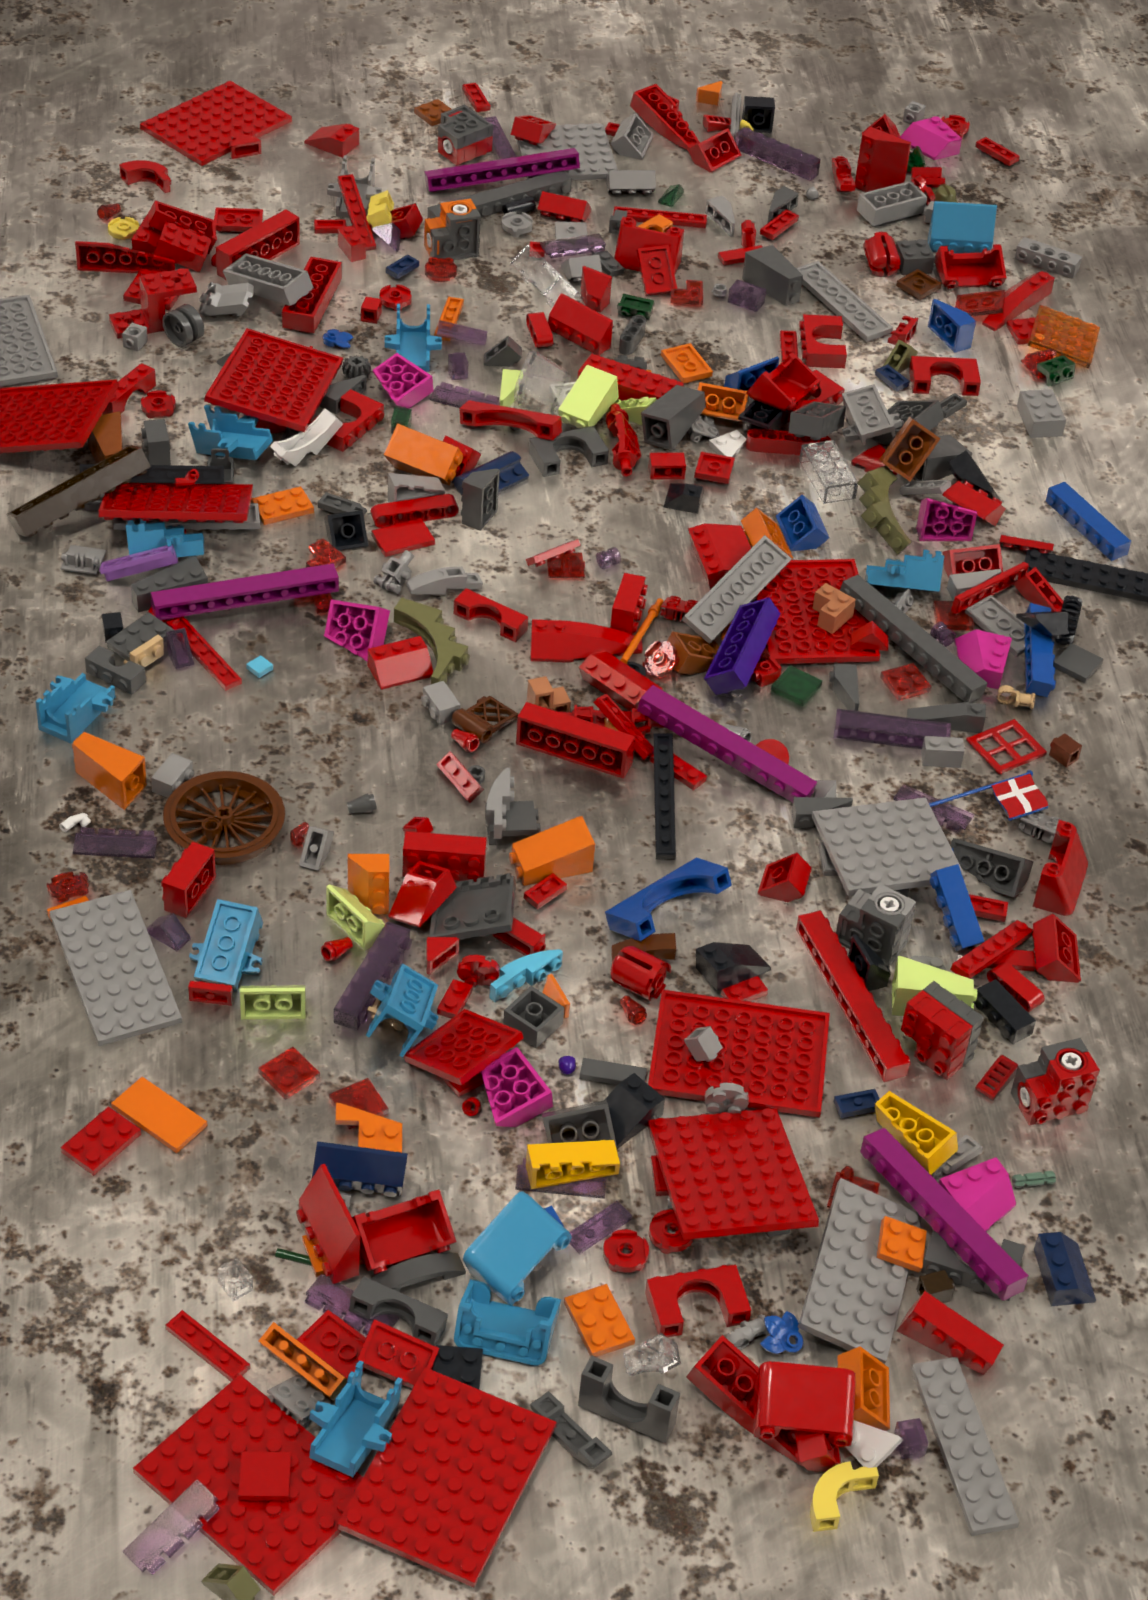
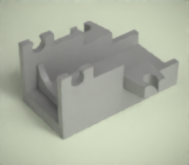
(364, 185)
(867, 415)

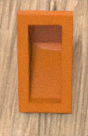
(709, 93)

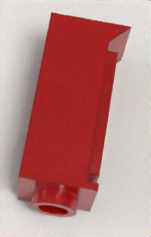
(522, 938)

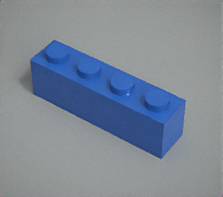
(956, 907)

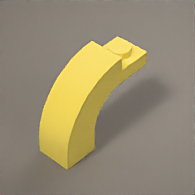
(831, 1485)

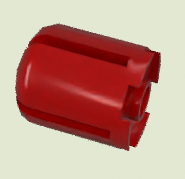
(882, 254)
(639, 972)

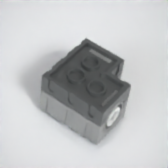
(879, 920)

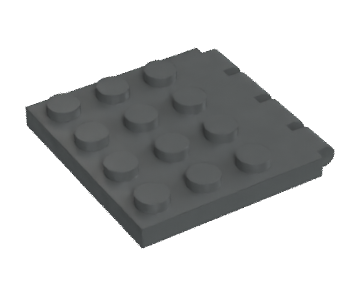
(476, 908)

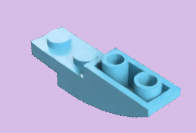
(527, 969)

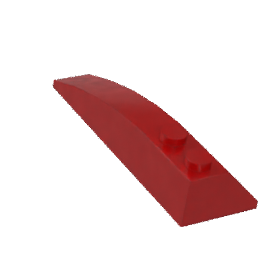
(661, 114)
(119, 259)
(1020, 298)
(575, 640)
(729, 1382)

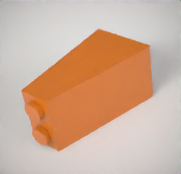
(422, 454)
(110, 768)
(558, 850)

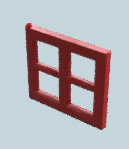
(995, 732)

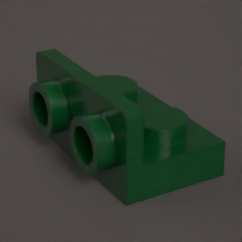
(1057, 370)

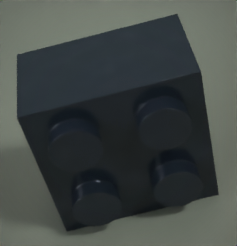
(759, 113)

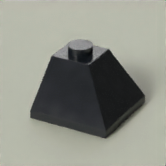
(684, 497)
(346, 530)
(1046, 622)
(868, 964)

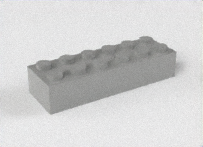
(269, 279)

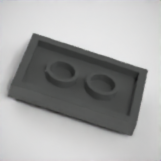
(137, 634)

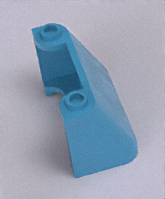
(514, 1246)
(505, 1329)

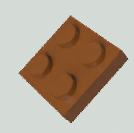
(431, 111)

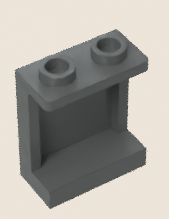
(519, 821)

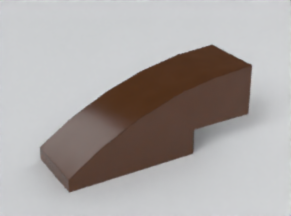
(659, 945)

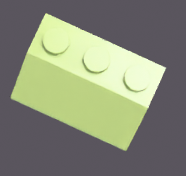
(352, 916)
(273, 1002)

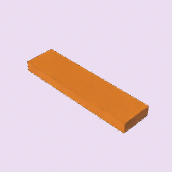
(451, 313)

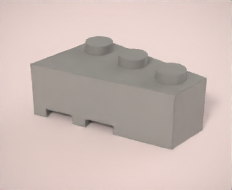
(409, 487)

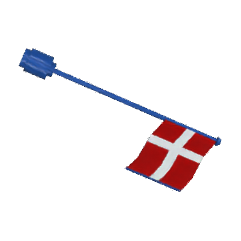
(1016, 795)

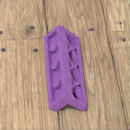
(139, 562)

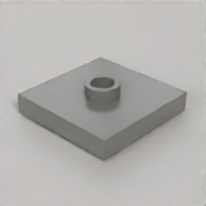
(570, 229)

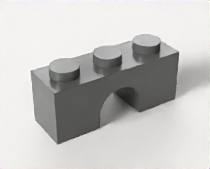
(125, 677)

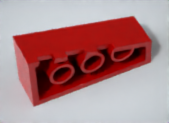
(196, 223)
(949, 1334)

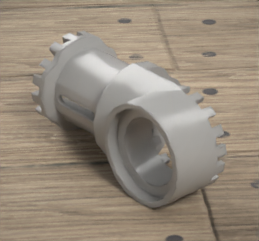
(742, 1336)

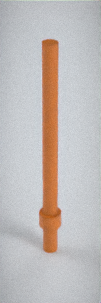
(653, 612)

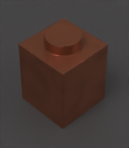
(1065, 750)

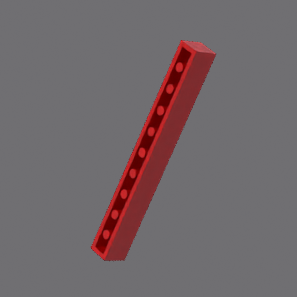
(853, 996)

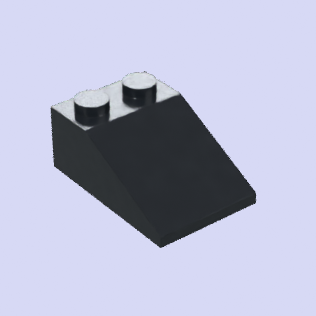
(764, 416)
(966, 469)
(729, 963)
(632, 1107)

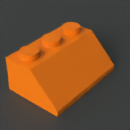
(723, 401)
(758, 524)
(370, 880)
(871, 1389)

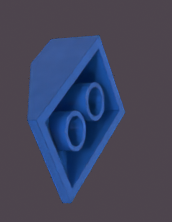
(951, 325)

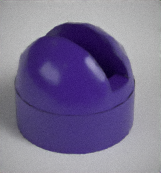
(567, 1064)

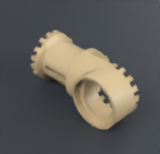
(1016, 698)

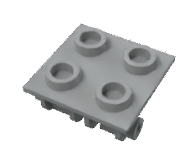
(703, 426)
(82, 559)
(1040, 821)
(297, 1398)

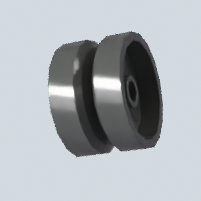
(183, 325)

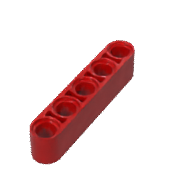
(777, 441)
(407, 510)

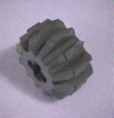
(356, 367)

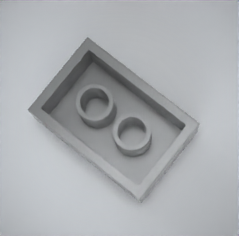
(1041, 413)

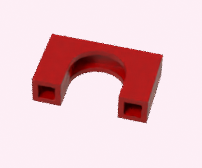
(819, 354)
(962, 369)
(828, 392)
(365, 410)
(719, 1283)

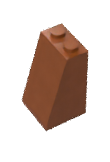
(106, 436)

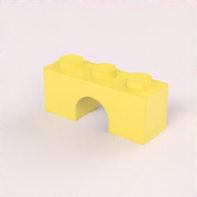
(379, 209)

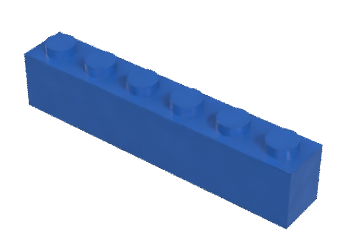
(1088, 521)
(1038, 658)

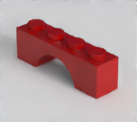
(140, 378)
(472, 605)

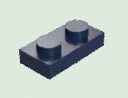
(402, 266)
(892, 378)
(856, 1103)

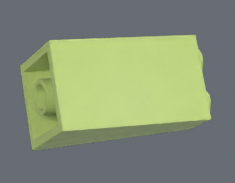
(589, 398)
(913, 976)

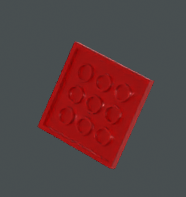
(463, 1047)

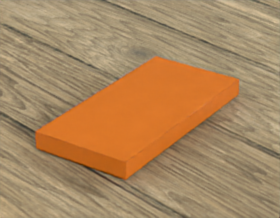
(159, 1114)

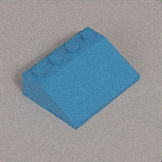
(962, 227)

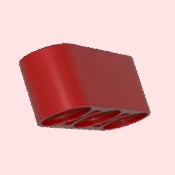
(539, 329)
(1017, 985)

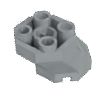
(225, 299)

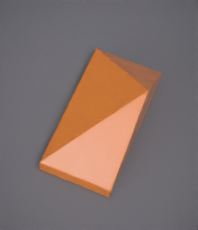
(555, 992)

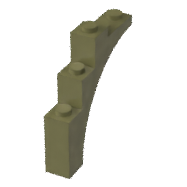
(879, 511)
(441, 638)

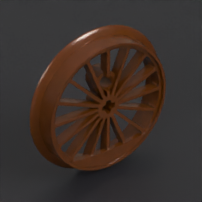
(223, 819)

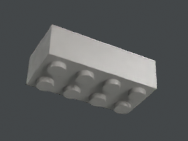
(891, 203)

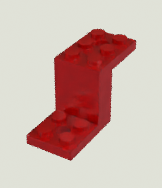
(152, 292)

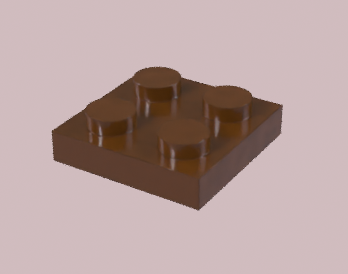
(918, 284)

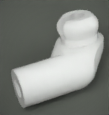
(74, 820)

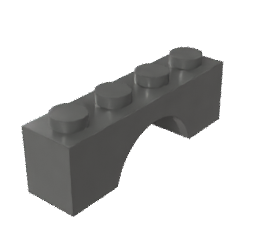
(376, 1299)

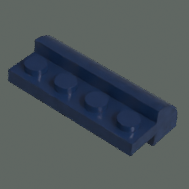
(510, 471)

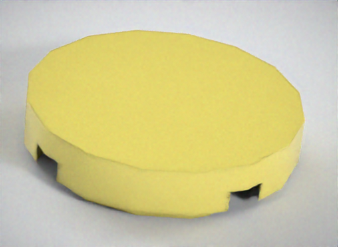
(123, 228)

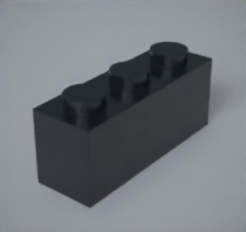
(1004, 1011)

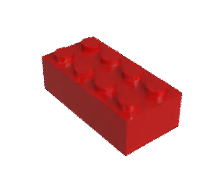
(460, 854)

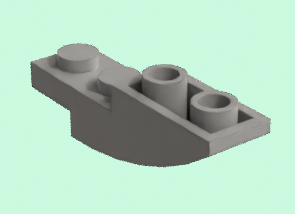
(439, 580)
(499, 801)

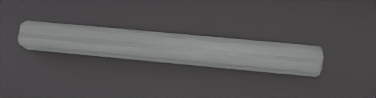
(735, 116)

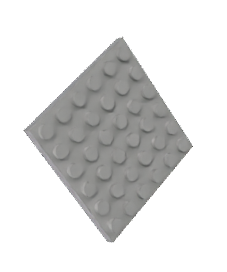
(587, 139)
(884, 844)

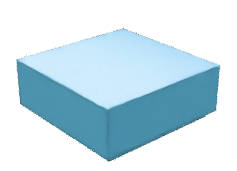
(259, 666)

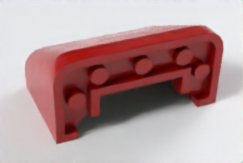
(633, 237)
(970, 268)
(785, 384)
(1062, 880)
(404, 1231)
(804, 1400)

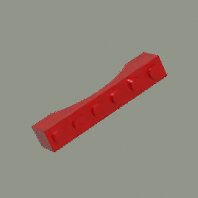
(482, 414)

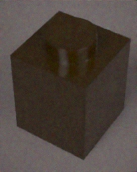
(937, 1285)

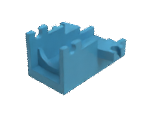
(414, 341)
(229, 433)
(154, 535)
(913, 573)
(72, 706)
(228, 945)
(405, 1000)
(353, 1424)

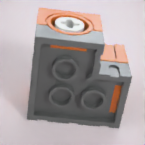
(454, 232)

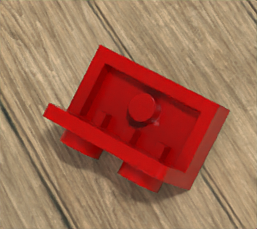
(932, 175)

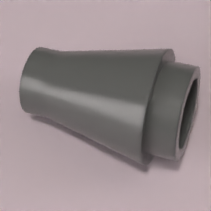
(362, 804)

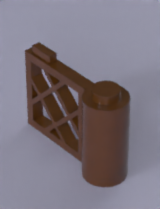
(478, 724)

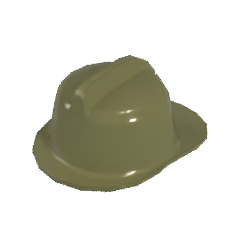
(945, 193)

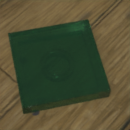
(796, 685)

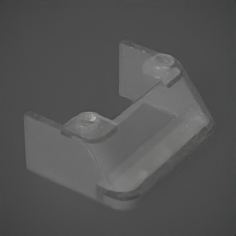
(543, 276)

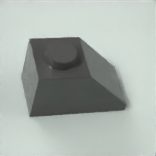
(504, 353)

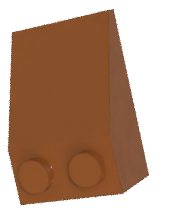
(693, 652)

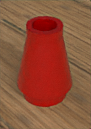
(466, 740)
(334, 949)

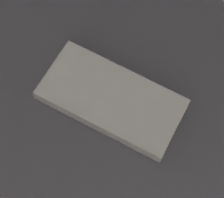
(997, 619)

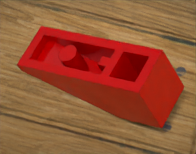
(1038, 590)

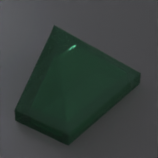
(671, 195)

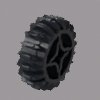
(1073, 606)

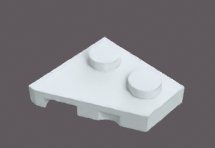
(728, 444)
(872, 1444)

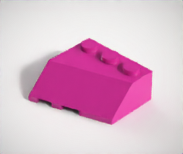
(933, 138)
(404, 380)
(944, 522)
(356, 626)
(984, 654)
(515, 1090)
(982, 1191)

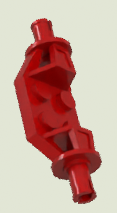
(627, 450)
(598, 717)

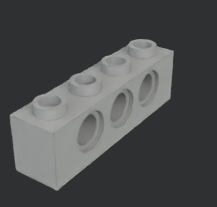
(1048, 257)

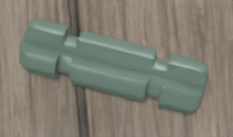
(1033, 1179)

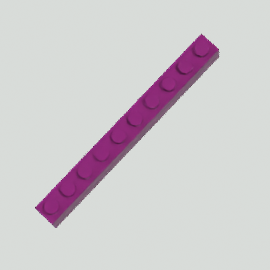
(502, 169)
(244, 591)
(725, 745)
(944, 1214)

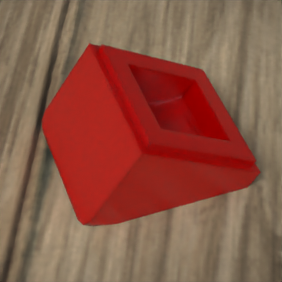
(419, 824)

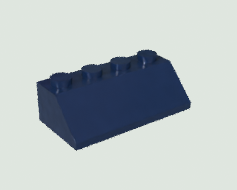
(362, 1168)

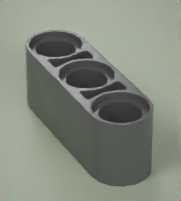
(632, 335)

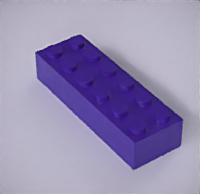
(742, 646)

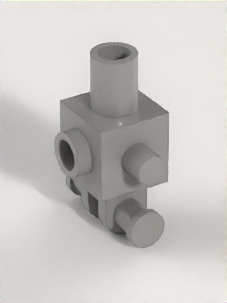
(395, 572)

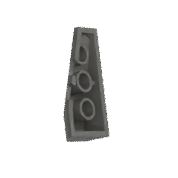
(962, 716)
(995, 868)

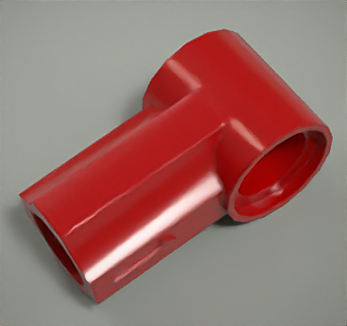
(748, 234)

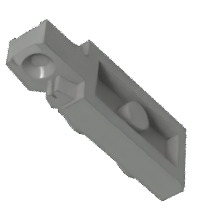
(966, 1151)

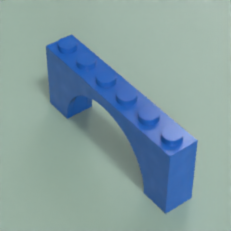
(633, 914)

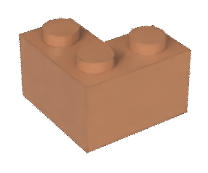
(833, 607)
(542, 694)

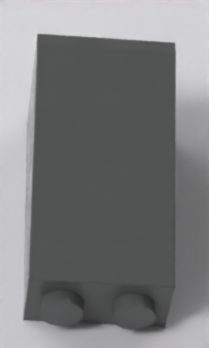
(773, 272)
(672, 416)
(937, 463)

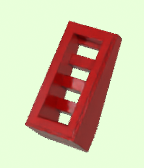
(716, 123)
(1005, 1067)

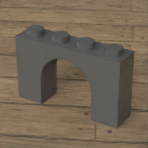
(584, 440)
(942, 1257)
(601, 1397)

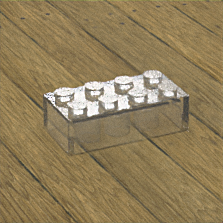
(828, 471)

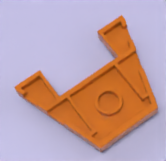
(373, 1131)

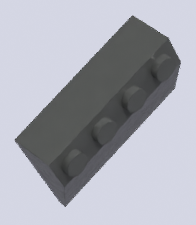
(925, 412)

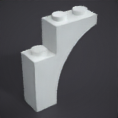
(312, 440)

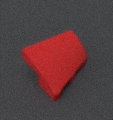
(870, 459)

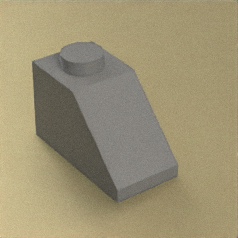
(316, 847)

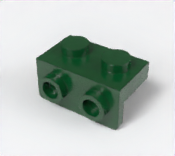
(915, 159)
(635, 305)

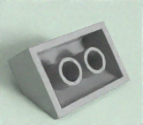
(632, 137)
(631, 181)

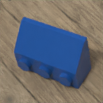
(747, 377)
(802, 525)

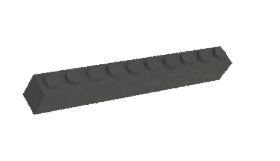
(492, 200)
(914, 640)

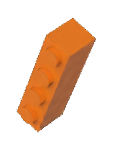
(303, 1361)

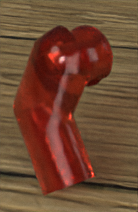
(296, 834)

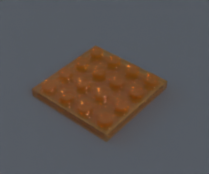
(1065, 335)

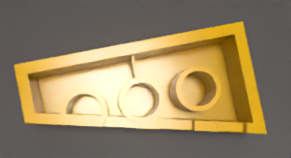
(916, 1131)
(570, 1162)

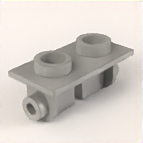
(903, 600)

